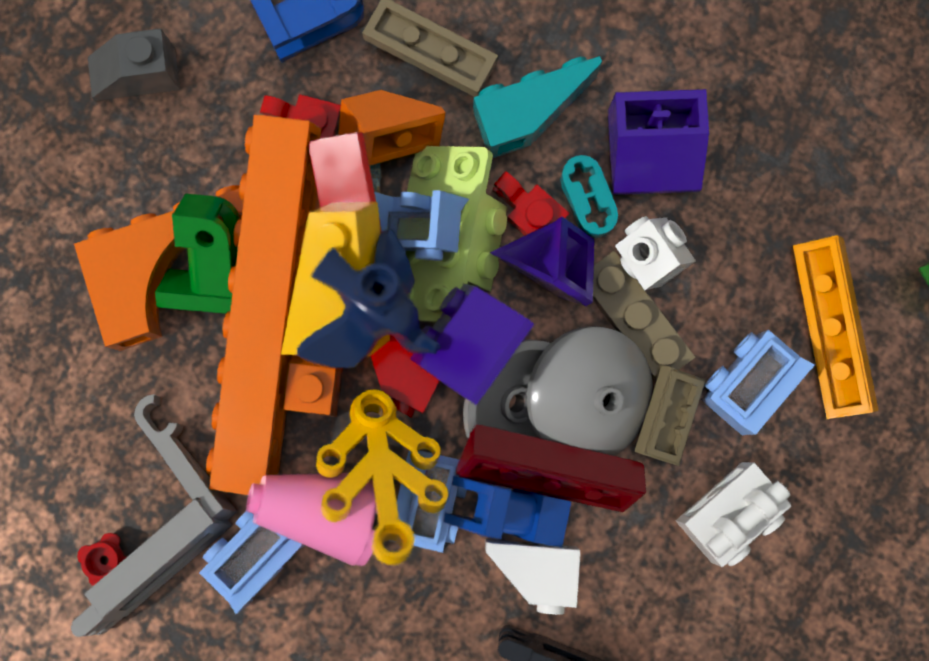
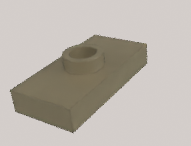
(670, 415)

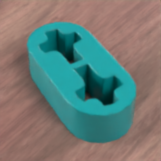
(598, 192)

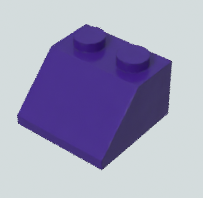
(474, 340)

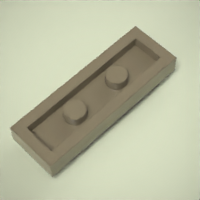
(430, 47)
(637, 316)

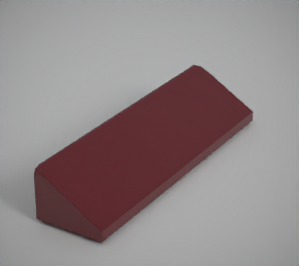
(551, 469)

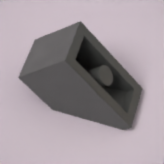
(133, 66)

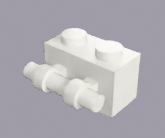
(735, 514)

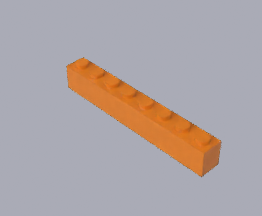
(269, 245)

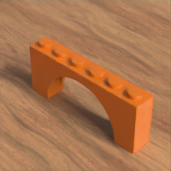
(127, 267)

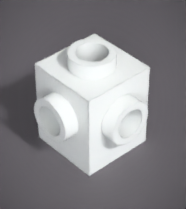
(654, 251)

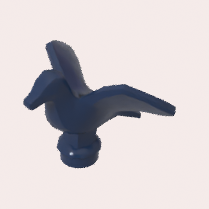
(375, 306)

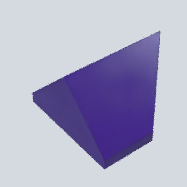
(556, 259)

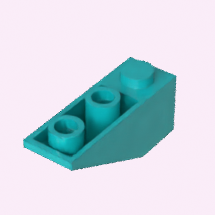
(522, 111)

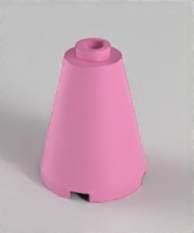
(293, 509)

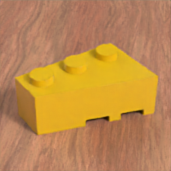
(354, 233)

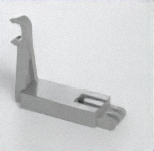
(170, 546)

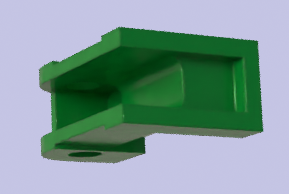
(209, 254)

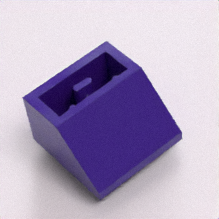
(658, 141)

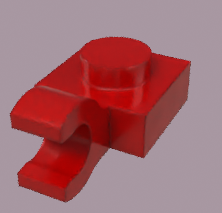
(307, 108)
(531, 209)

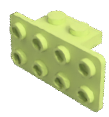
(482, 223)

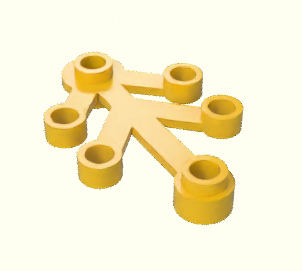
(381, 466)

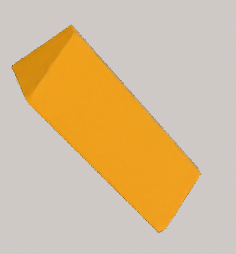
(835, 327)

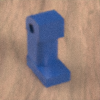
(305, 23)
(513, 512)

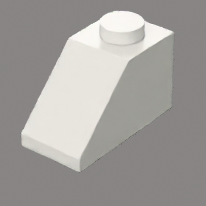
(539, 572)

